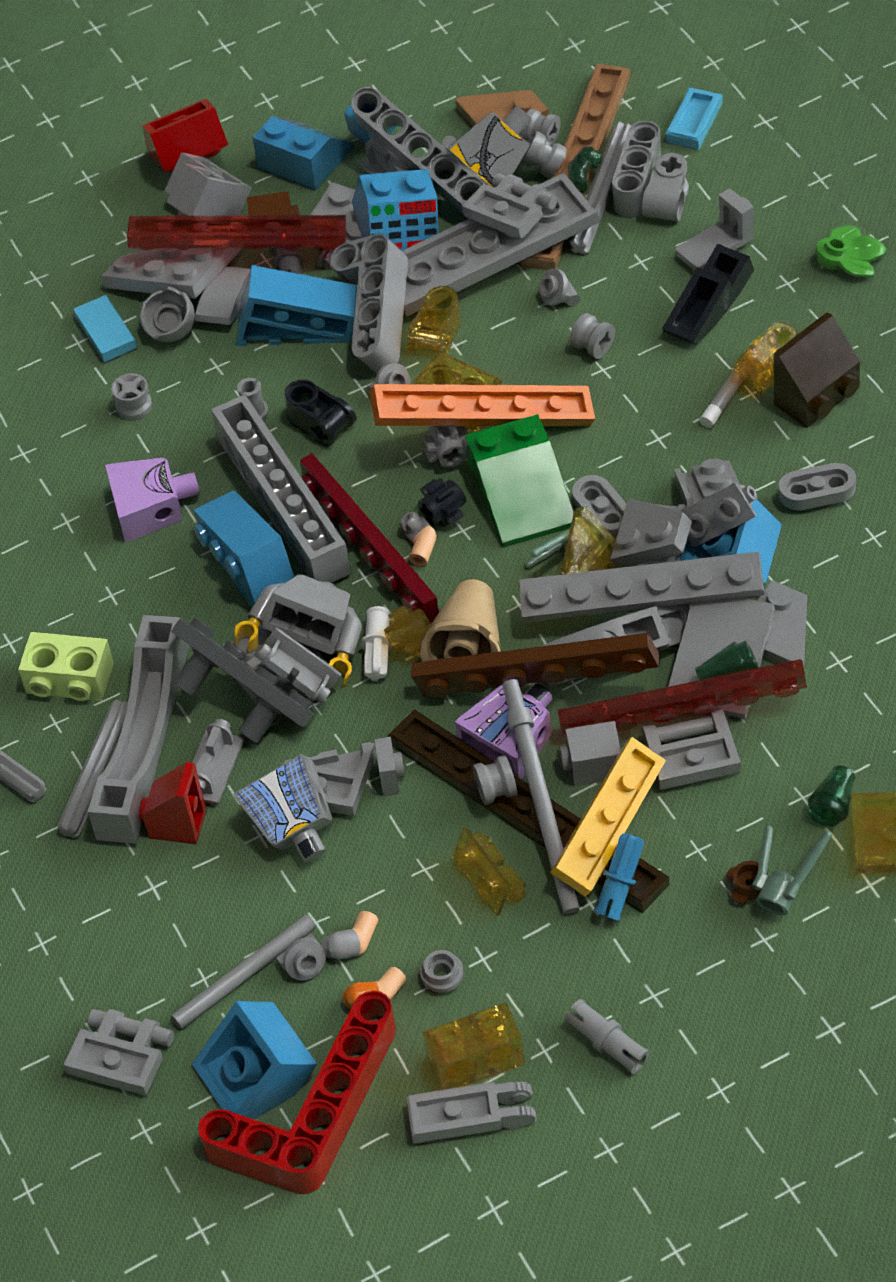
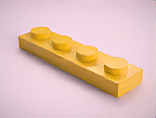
(608, 816)

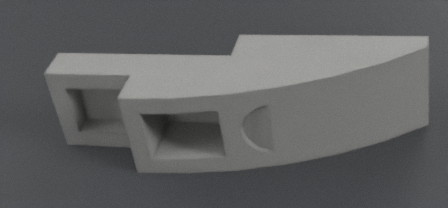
(662, 623)

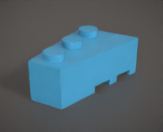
(295, 307)
(243, 544)

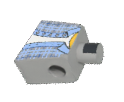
(289, 807)

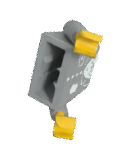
(310, 614)

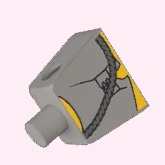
(493, 145)

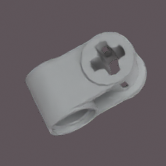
(666, 189)

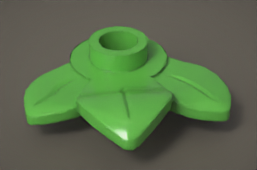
(849, 251)

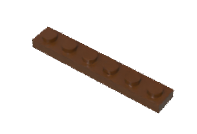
(536, 665)

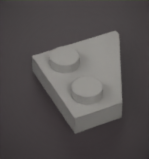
(649, 534)
(344, 777)

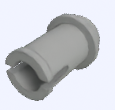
(253, 392)

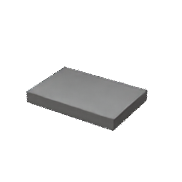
(715, 626)

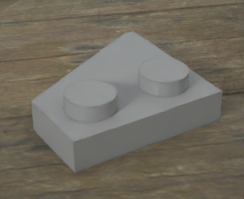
(788, 627)

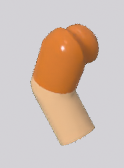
(388, 984)

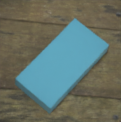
(693, 118)
(105, 328)

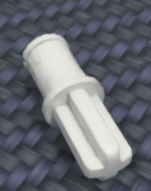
(375, 643)

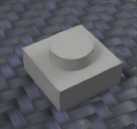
(389, 766)

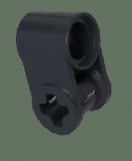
(317, 411)

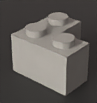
(205, 189)

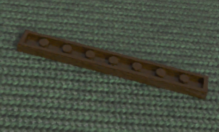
(453, 762)

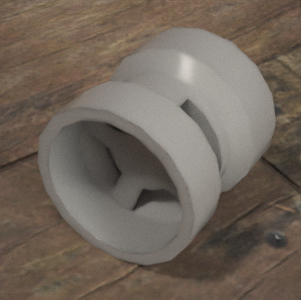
(541, 154)

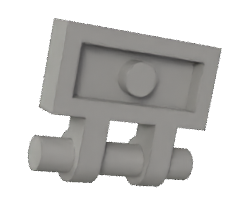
(504, 209)
(117, 1061)

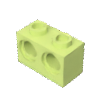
(66, 666)

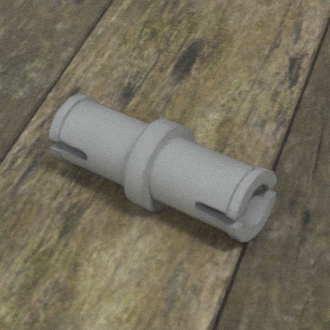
(607, 1036)

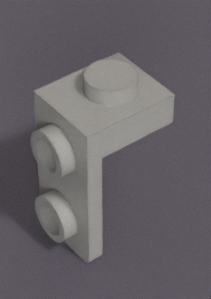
(732, 230)

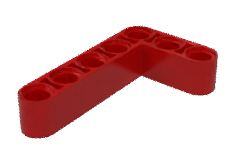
(319, 1108)

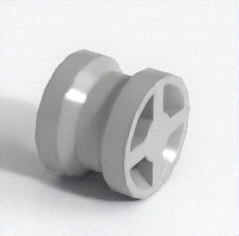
(547, 125)
(592, 335)
(131, 396)
(494, 780)

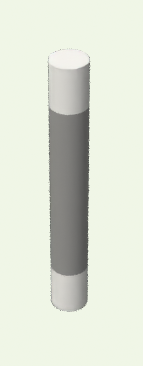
(721, 400)

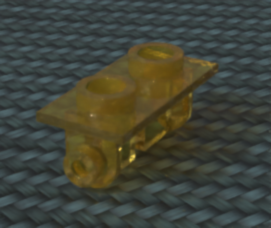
(479, 862)

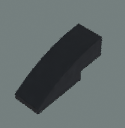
(709, 294)

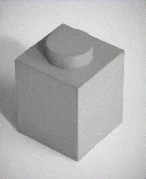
(590, 752)

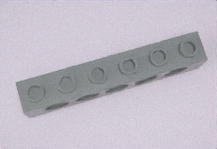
(281, 490)

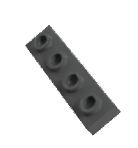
(210, 654)

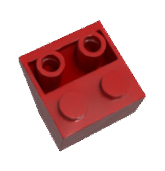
(187, 130)

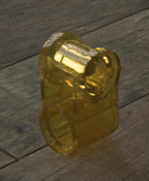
(436, 321)
(757, 362)

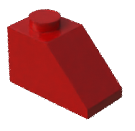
(175, 806)

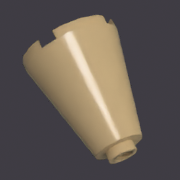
(464, 624)

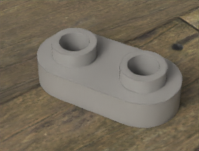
(817, 486)
(606, 507)

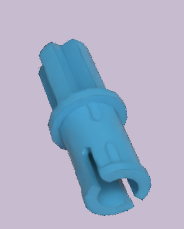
(620, 875)

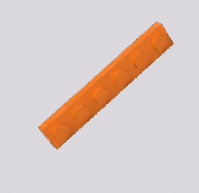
(479, 404)

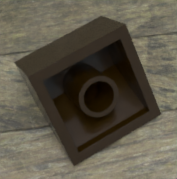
(815, 371)

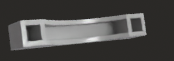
(131, 771)

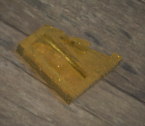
(588, 544)

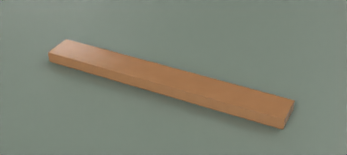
(588, 129)

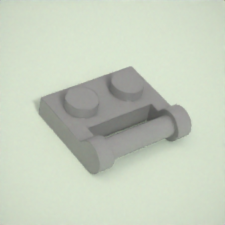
(696, 757)

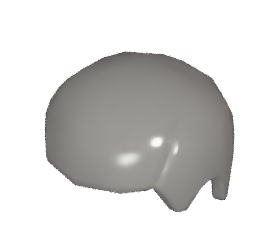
(167, 315)

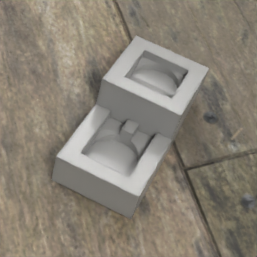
(222, 297)

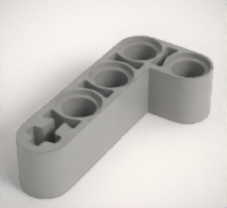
(380, 278)

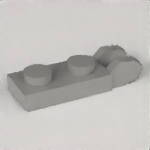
(469, 1110)

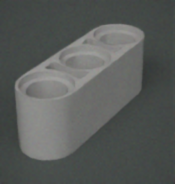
(635, 168)

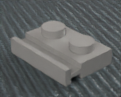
(704, 480)

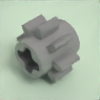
(446, 444)

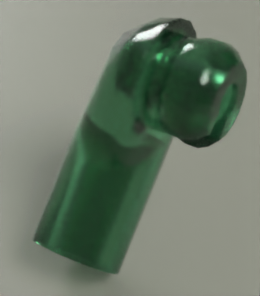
(585, 159)

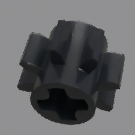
(441, 502)

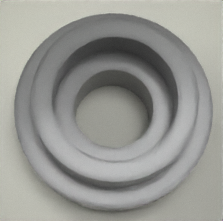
(441, 961)

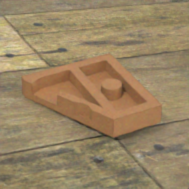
(478, 106)

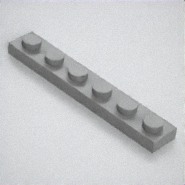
(641, 587)

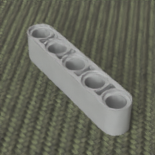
(408, 140)

